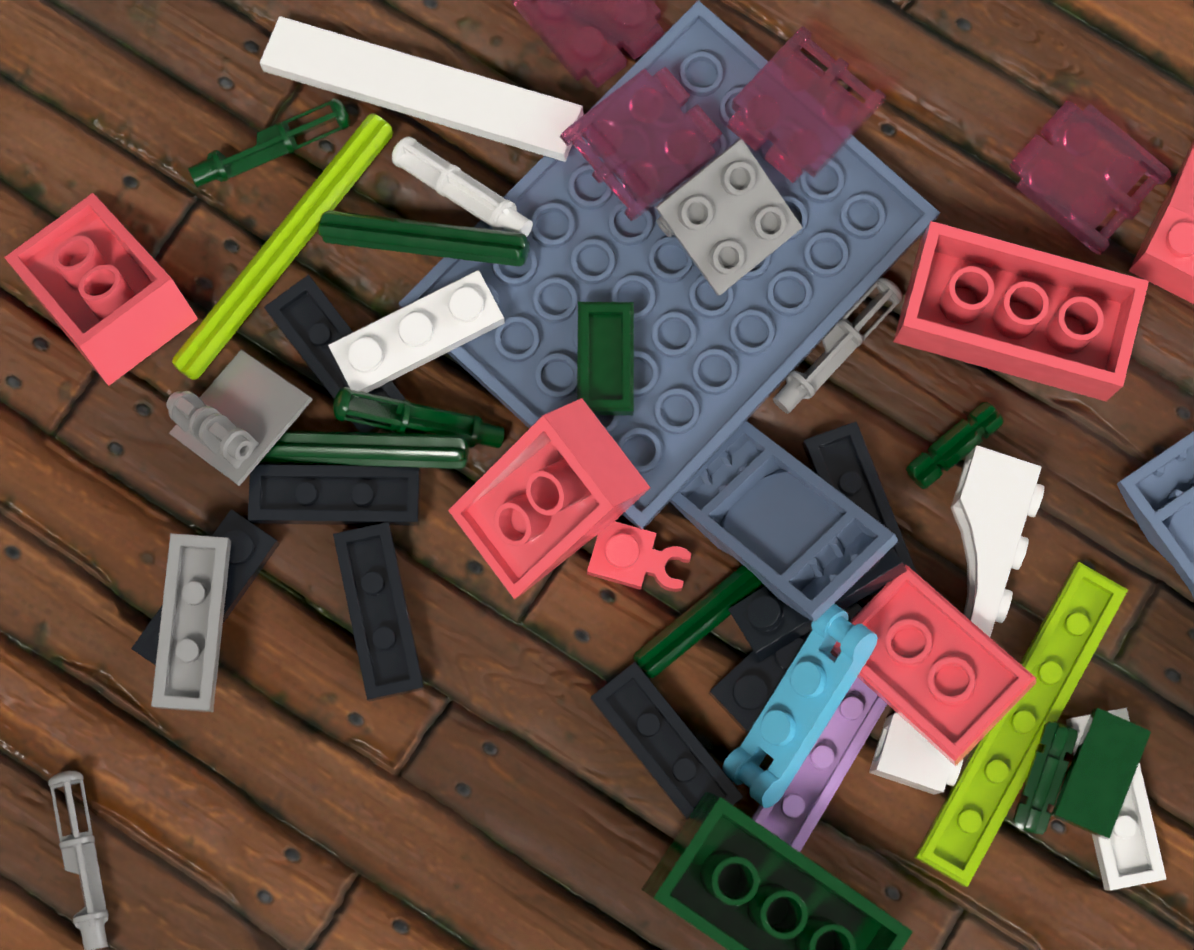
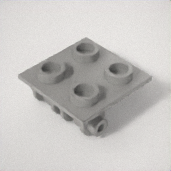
(728, 217)
(236, 416)

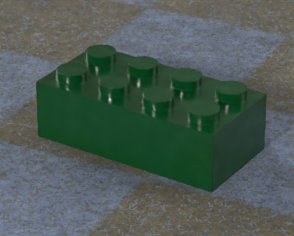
(760, 891)

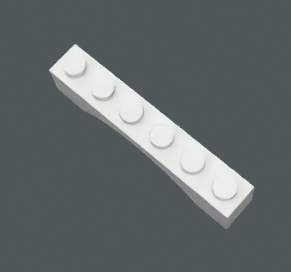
(990, 513)

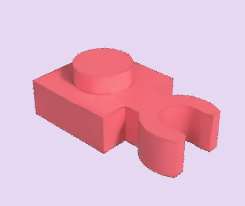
(626, 555)

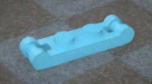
(801, 706)

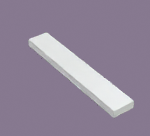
(420, 88)

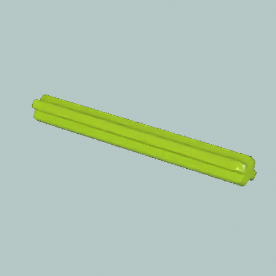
(282, 247)

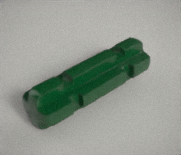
(954, 445)
(1045, 777)

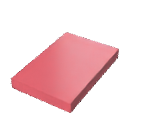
(937, 666)

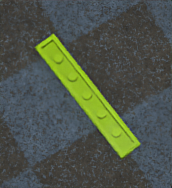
(1004, 756)

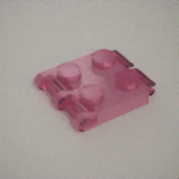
(591, 32)
(801, 108)
(644, 139)
(1086, 173)

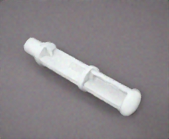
(459, 187)

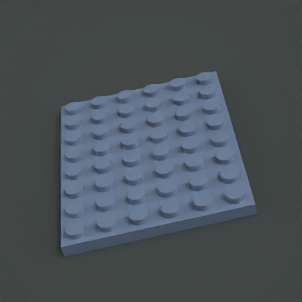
(696, 354)

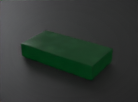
(606, 357)
(1101, 773)

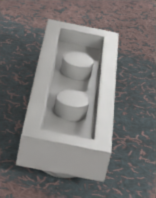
(191, 623)

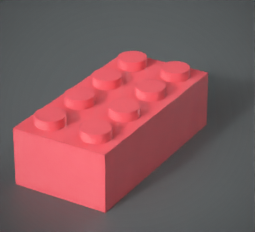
(1021, 311)

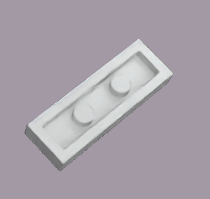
(417, 333)
(1133, 850)

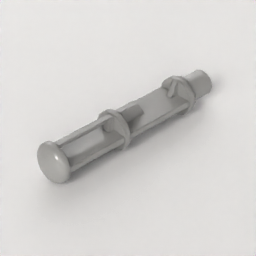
(838, 347)
(81, 858)

